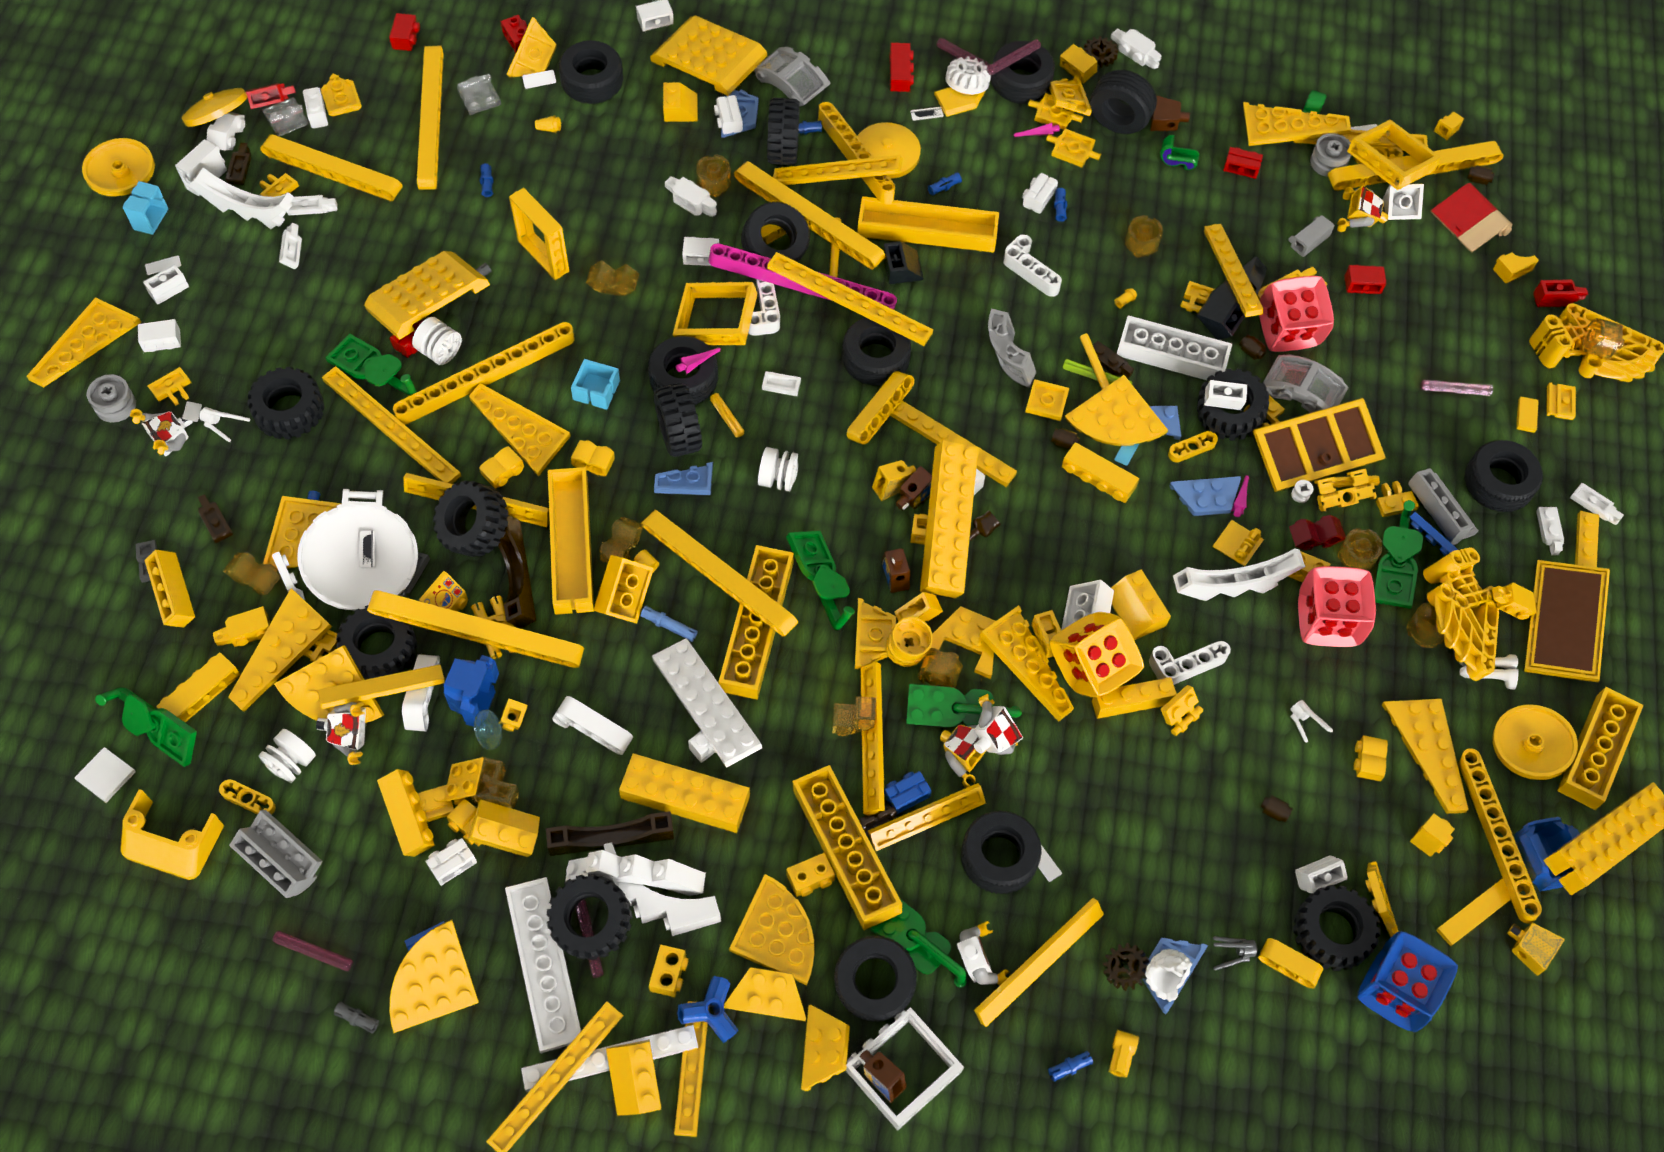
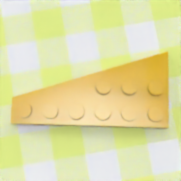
(1284, 124)
(88, 334)
(524, 430)
(285, 641)
(1026, 659)
(1430, 744)

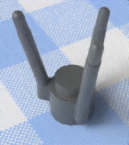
(1243, 947)

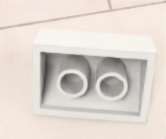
(1086, 600)

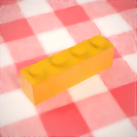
(1100, 472)
(169, 588)
(200, 688)
(1134, 698)
(406, 812)

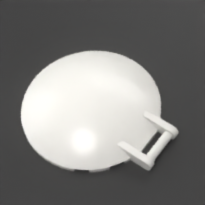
(331, 552)

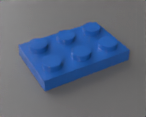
(1432, 534)

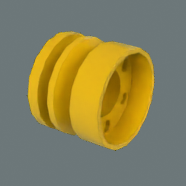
(915, 634)

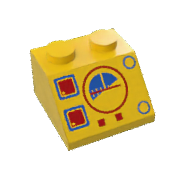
(445, 593)

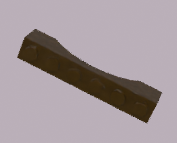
(519, 603)
(580, 839)

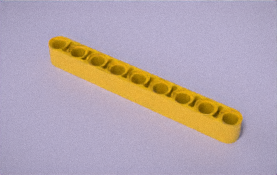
(854, 149)
(331, 167)
(1497, 843)

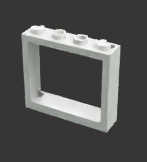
(886, 1033)

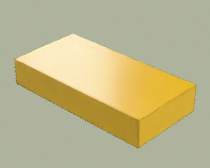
(1527, 414)

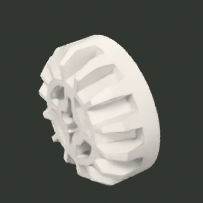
(968, 76)

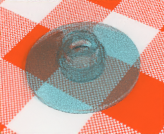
(487, 729)

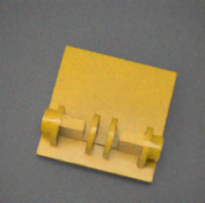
(1238, 542)
(463, 780)

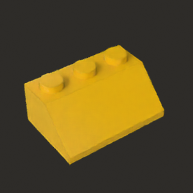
(623, 589)
(1139, 605)
(504, 828)
(633, 1078)

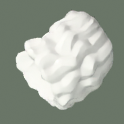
(1168, 973)

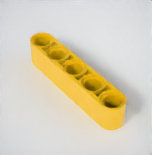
(880, 407)

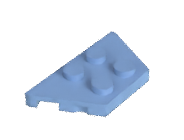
(748, 109)
(1207, 495)
(1191, 951)

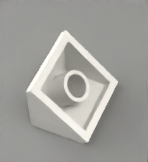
(1404, 203)

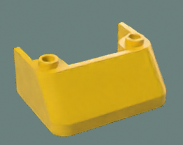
(176, 858)

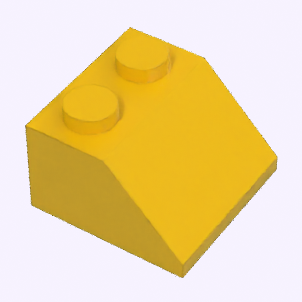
(679, 103)

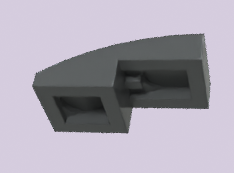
(143, 550)

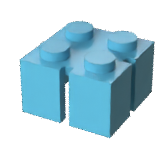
(145, 207)
(595, 384)

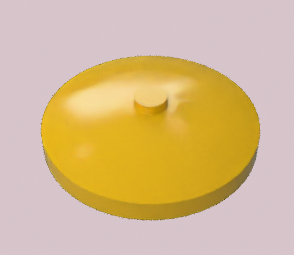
(214, 106)
(892, 140)
(118, 166)
(1535, 742)

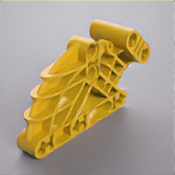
(1563, 335)
(1464, 611)

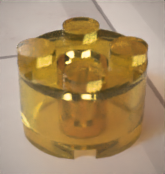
(714, 174)
(1143, 236)
(1603, 338)
(1360, 549)
(1423, 627)
(940, 668)

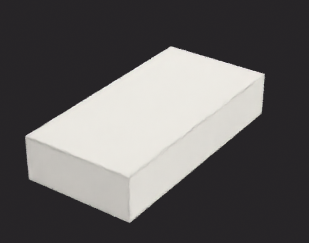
(781, 383)

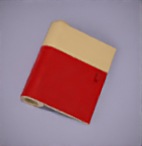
(1471, 217)

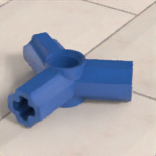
(699, 1011)

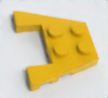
(964, 630)

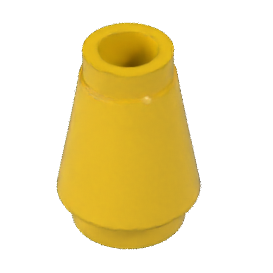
(549, 124)

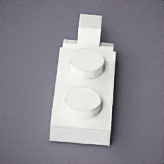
(312, 205)
(290, 247)
(1596, 504)
(1550, 528)
(288, 578)

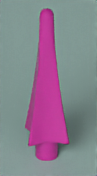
(1042, 130)
(690, 362)
(1241, 500)

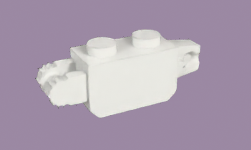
(1137, 47)
(691, 196)

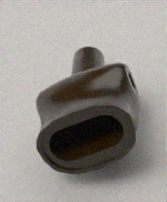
(984, 525)

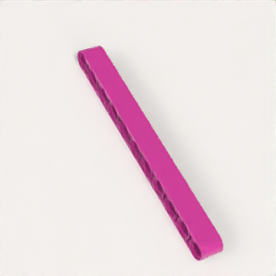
(756, 267)

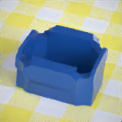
(470, 686)
(1539, 841)

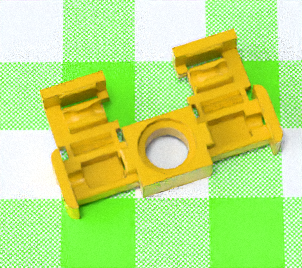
(1332, 498)

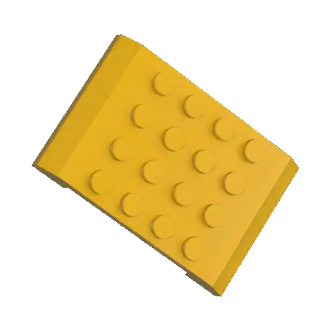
(710, 54)
(423, 292)

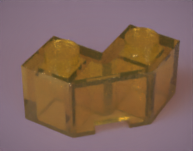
(611, 281)
(624, 537)
(247, 571)
(854, 718)

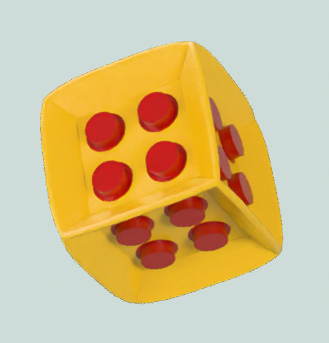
(1096, 654)

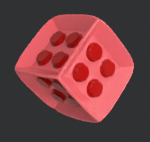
(1296, 313)
(1336, 606)

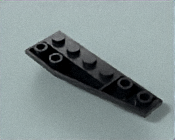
(1221, 310)

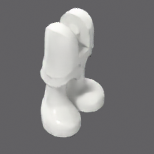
(1508, 674)

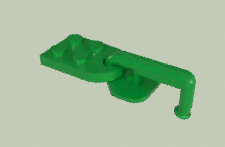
(367, 363)
(819, 567)
(1395, 580)
(933, 706)
(162, 727)
(926, 949)

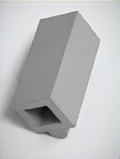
(1312, 235)

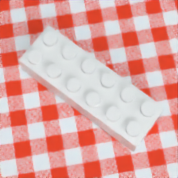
(1173, 348)

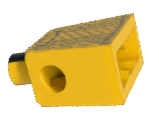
(891, 478)
(1535, 946)

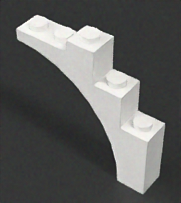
(248, 205)
(1233, 582)
(639, 870)
(680, 914)

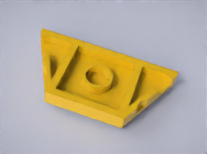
(533, 52)
(1070, 95)
(872, 633)
(1381, 901)
(767, 994)
(824, 1048)

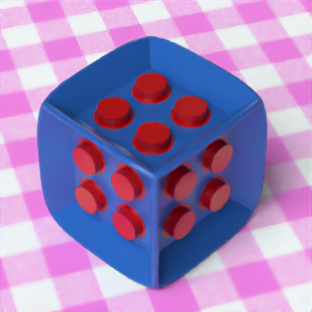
(1407, 981)

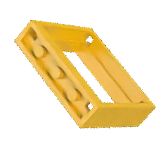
(1384, 167)
(552, 253)
(716, 336)

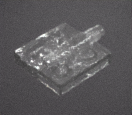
(478, 94)
(285, 116)

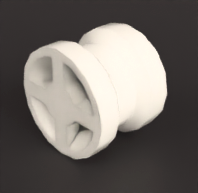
(1303, 495)

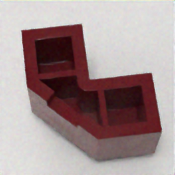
(1324, 532)

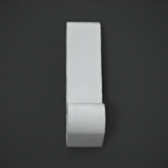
(1022, 263)
(761, 320)
(1191, 660)
(416, 701)
(592, 724)

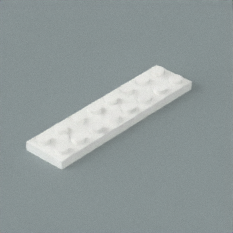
(707, 702)
(543, 966)

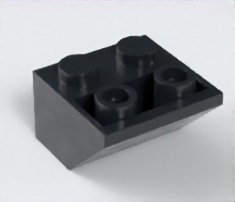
(901, 263)

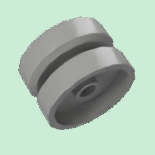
(1330, 153)
(111, 398)

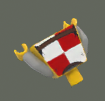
(1364, 209)
(961, 751)

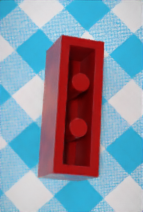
(901, 67)

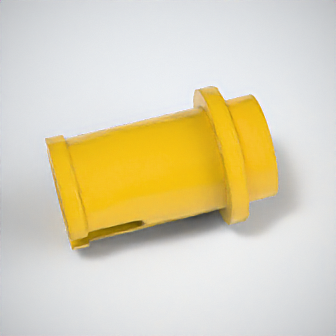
(1125, 298)

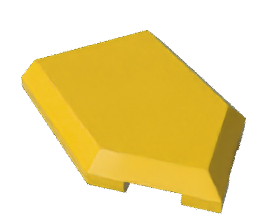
(340, 96)
(954, 102)

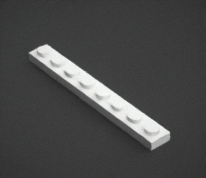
(661, 1045)

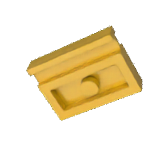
(1561, 401)
(433, 804)

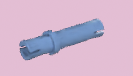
(664, 621)

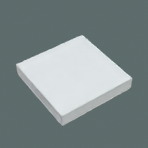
(105, 774)

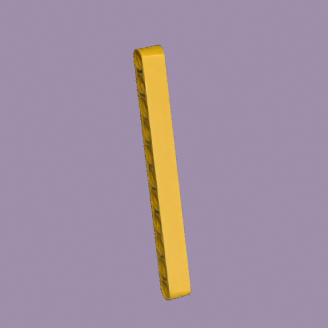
(430, 118)
(1451, 160)
(817, 219)
(484, 373)
(720, 573)
(475, 629)

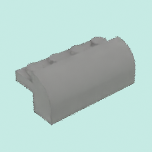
(1442, 506)
(277, 855)

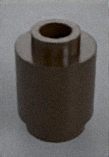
(1480, 175)
(1252, 347)
(1065, 438)
(1276, 808)

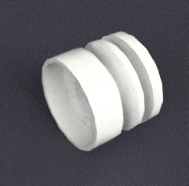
(436, 340)
(778, 469)
(283, 759)

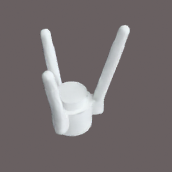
(212, 417)
(1302, 711)

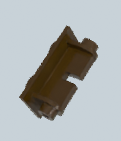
(878, 819)

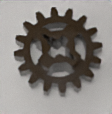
(1102, 50)
(1119, 973)

